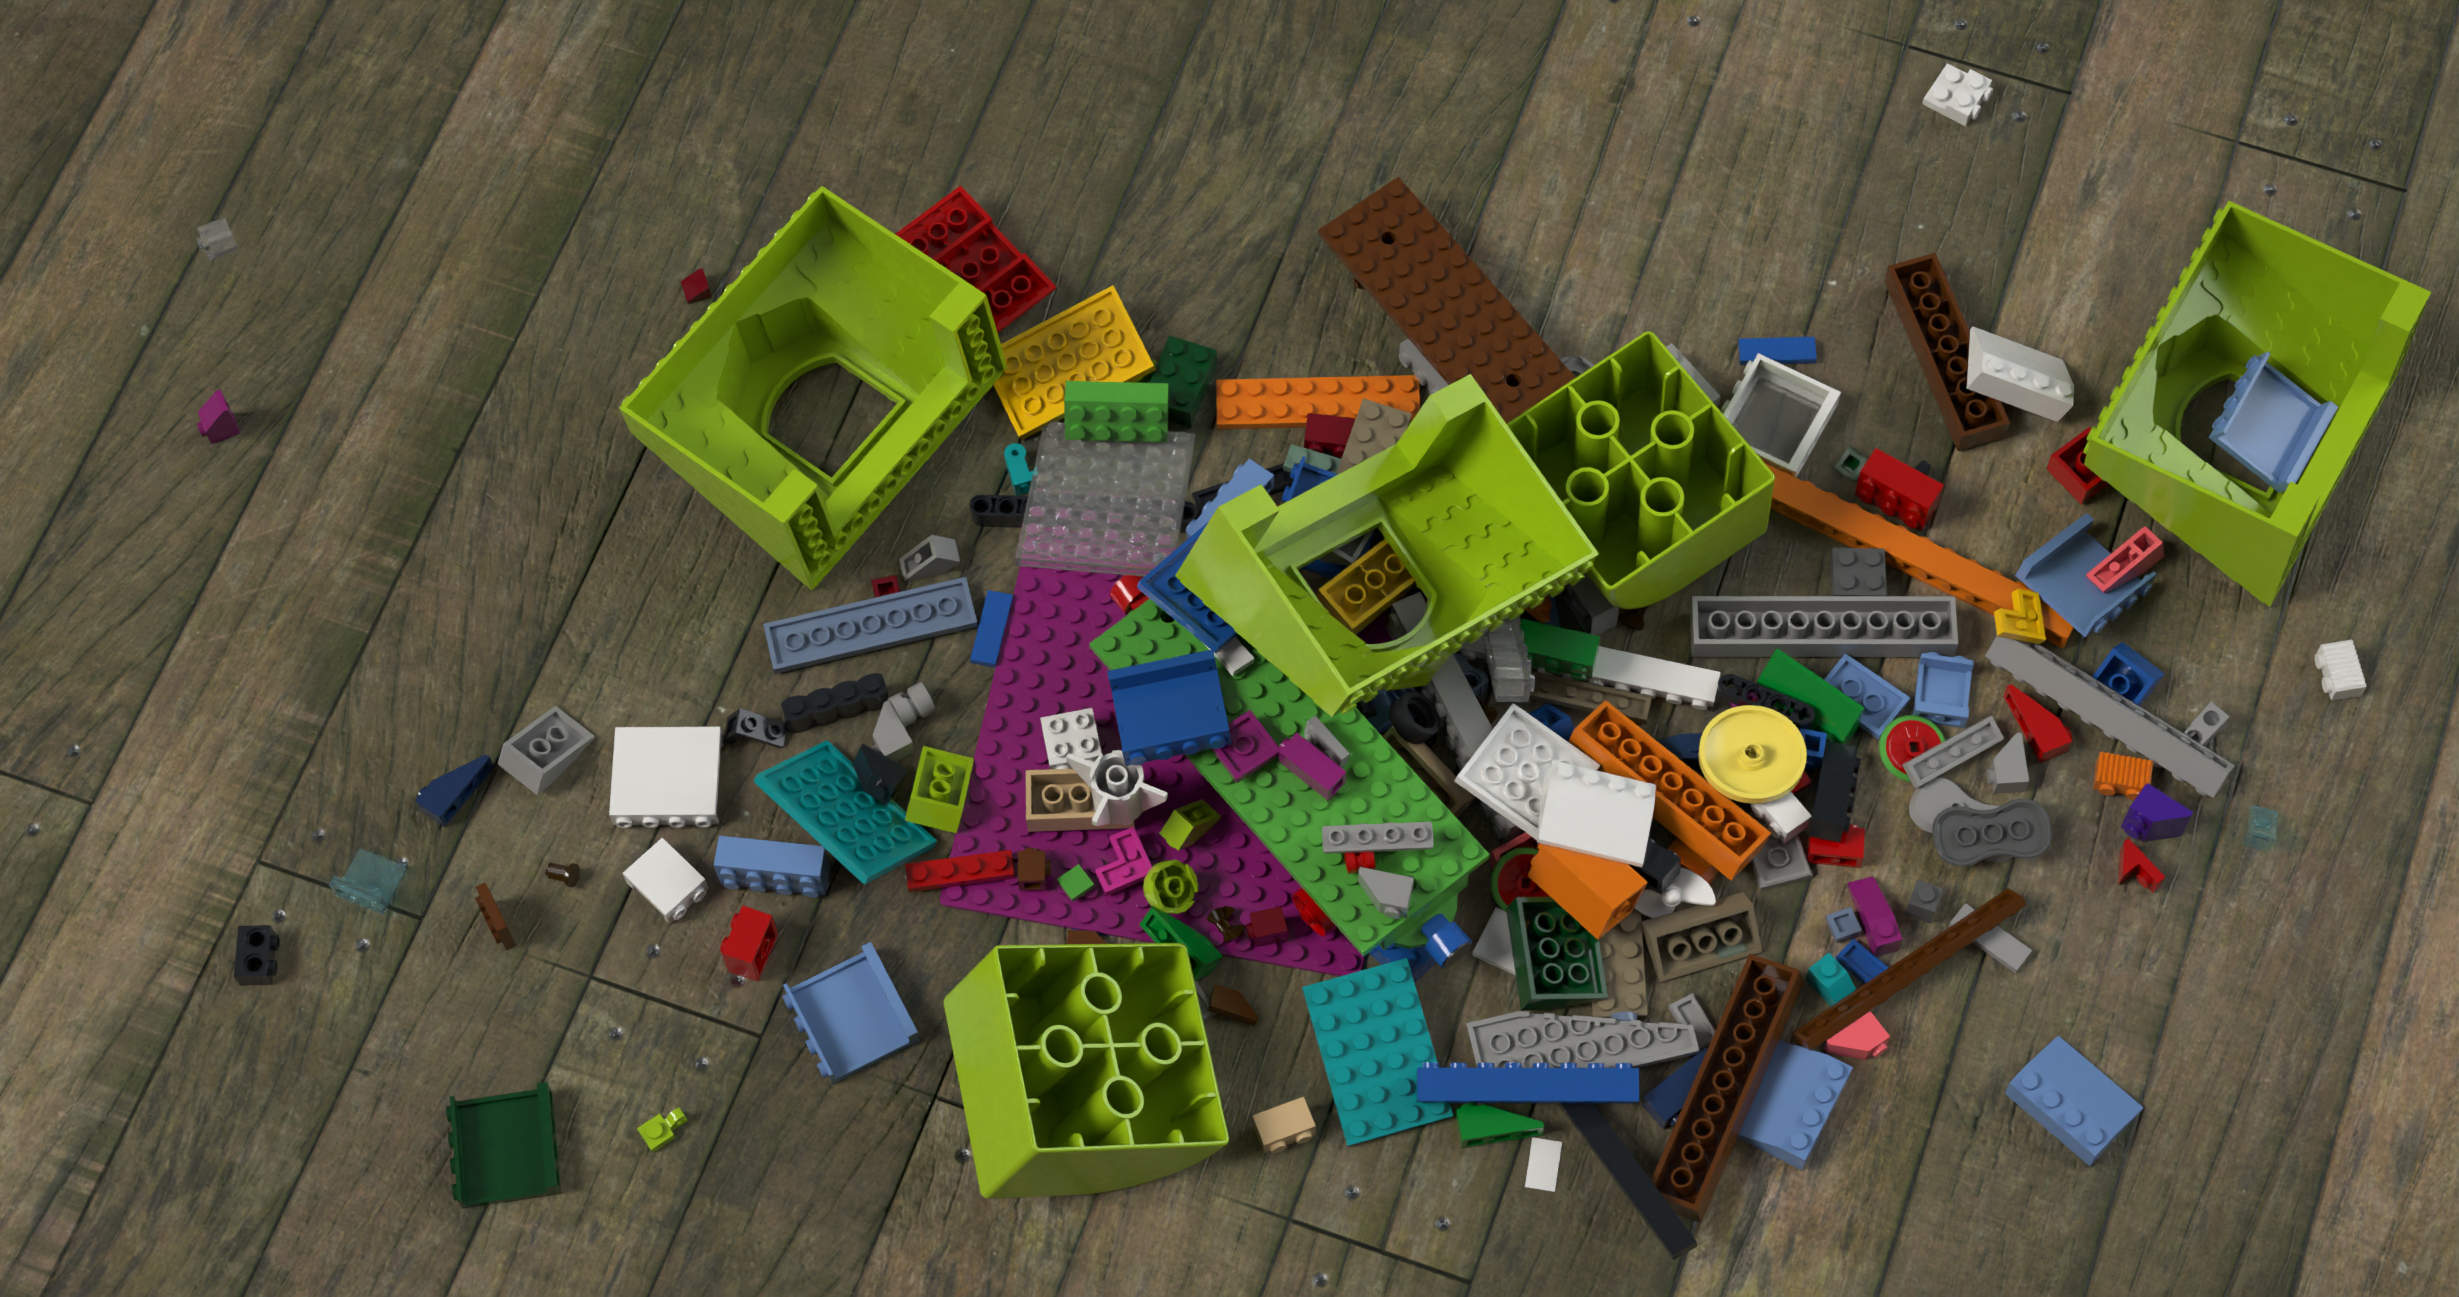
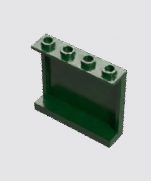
(504, 1147)

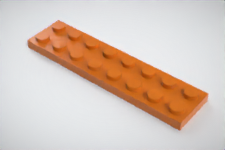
(1289, 400)

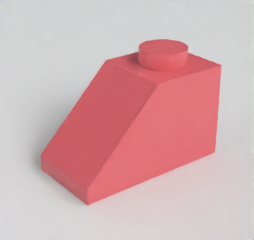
(1859, 1039)

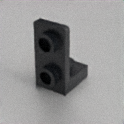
(755, 727)

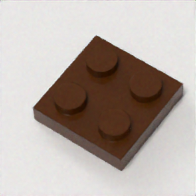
(493, 917)

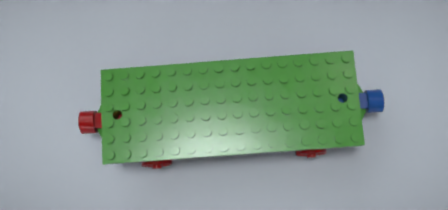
(1291, 814)

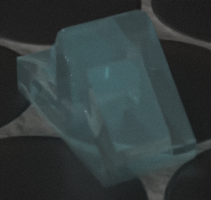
(2260, 828)

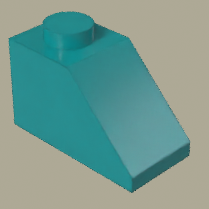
(1830, 980)

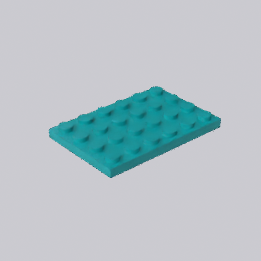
(830, 804)
(1371, 1047)

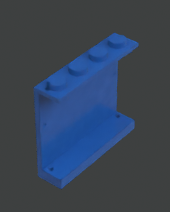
(1169, 708)

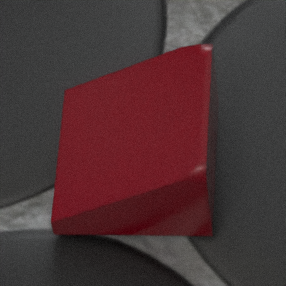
(696, 286)
(885, 585)

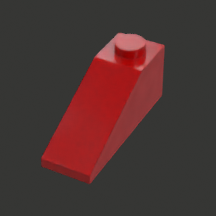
(2040, 727)

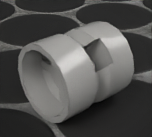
(912, 704)

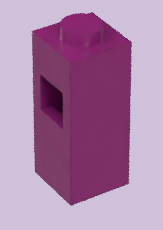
(1311, 766)

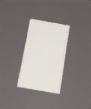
(1543, 1164)

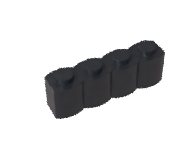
(828, 705)

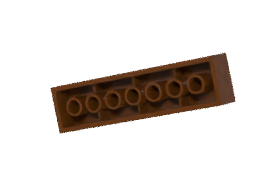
(1942, 349)

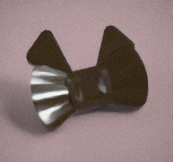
(1634, 619)
(1219, 917)

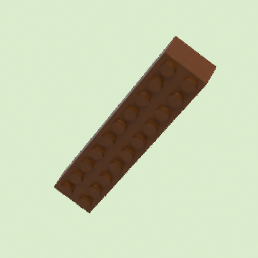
(1726, 1085)

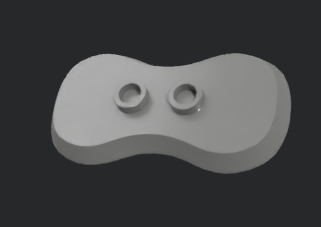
(1939, 795)

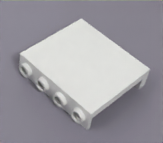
(665, 776)

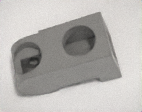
(2207, 724)

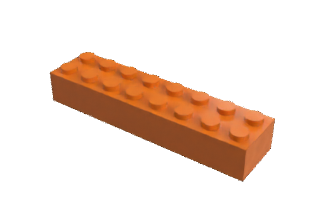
(1683, 798)

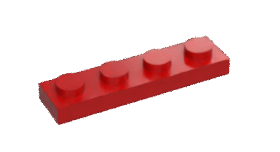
(959, 871)

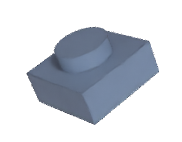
(1843, 924)

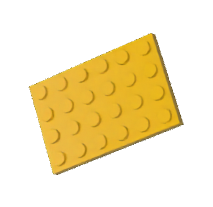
(1079, 344)

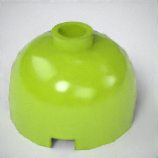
(1170, 886)

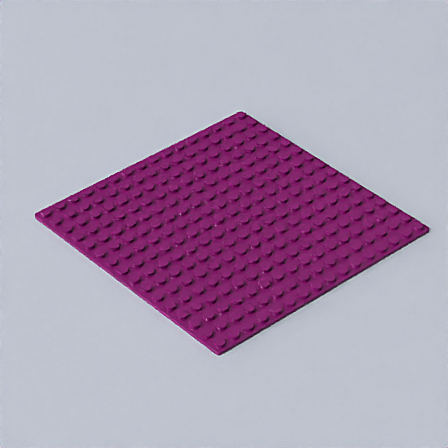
(1052, 671)

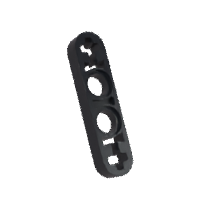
(1768, 697)

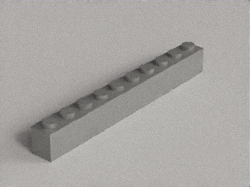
(2112, 713)

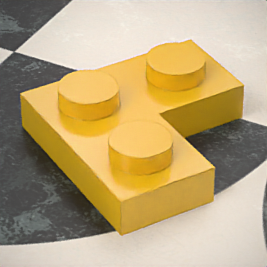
(2025, 621)

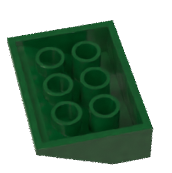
(1553, 956)

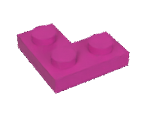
(1131, 863)

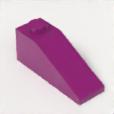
(1875, 916)

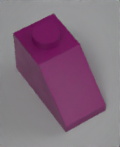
(217, 419)

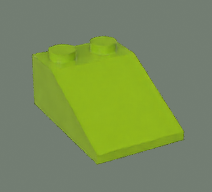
(939, 789)

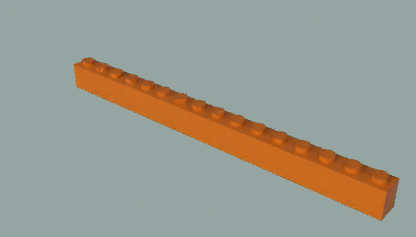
(1904, 550)

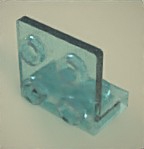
(369, 881)

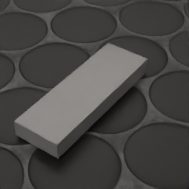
(1998, 943)

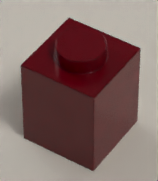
(1267, 926)

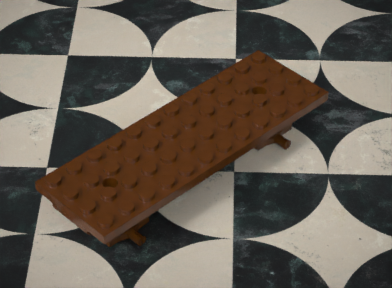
(1443, 300)

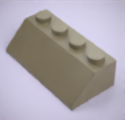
(1685, 939)

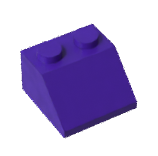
(2155, 816)

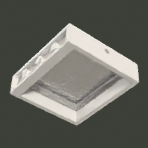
(1780, 412)

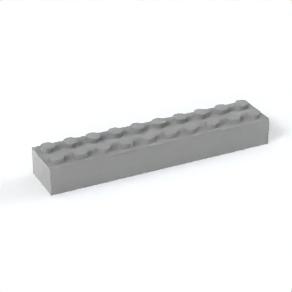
(1823, 626)
(1456, 705)

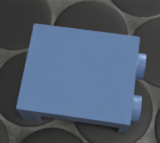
(1943, 689)

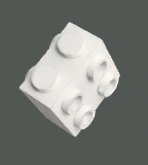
(1073, 734)

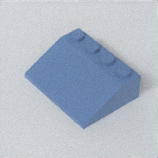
(2073, 1100)
(1794, 1102)

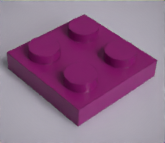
(1249, 749)

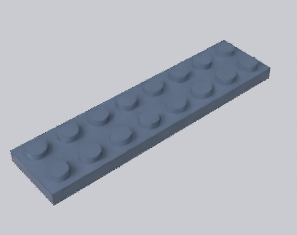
(870, 625)

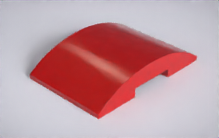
(969, 245)

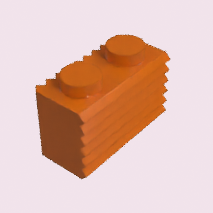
(2121, 775)

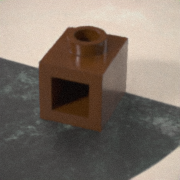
(1033, 869)

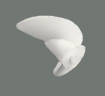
(1686, 888)

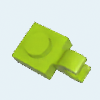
(659, 1132)

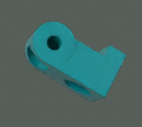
(1016, 464)

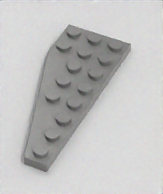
(1577, 1039)

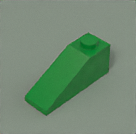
(1167, 929)
(1490, 1125)

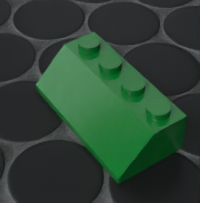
(1834, 710)

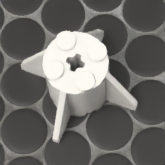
(1116, 789)

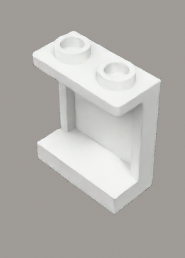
(666, 880)

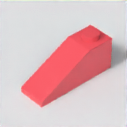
(2128, 561)

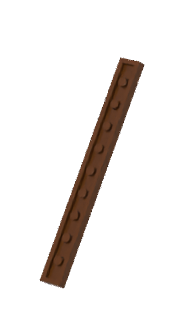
(1909, 969)

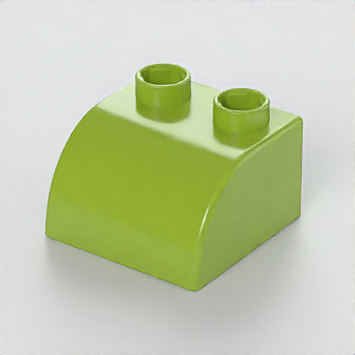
(1647, 472)
(1083, 1068)

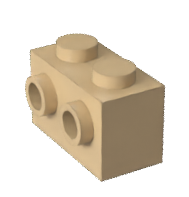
(1284, 1125)

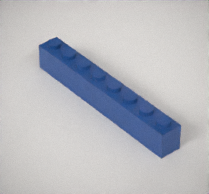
(1528, 1085)

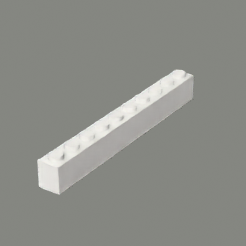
(1639, 674)

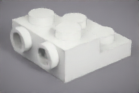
(1958, 94)

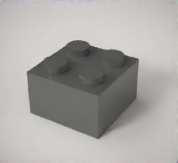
(1857, 572)

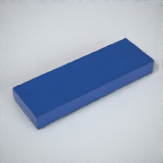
(1782, 350)
(991, 628)

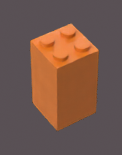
(1588, 887)

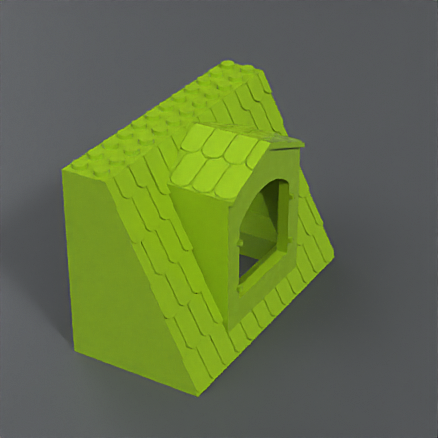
(815, 297)
(2328, 329)
(1457, 511)

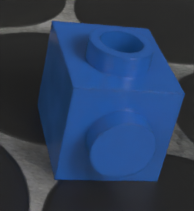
(1815, 747)

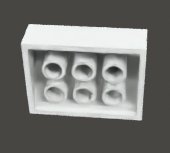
(2018, 375)
(1595, 813)

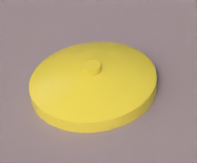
(1752, 754)

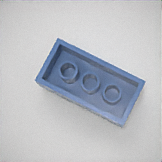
(772, 866)

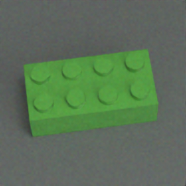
(1116, 411)

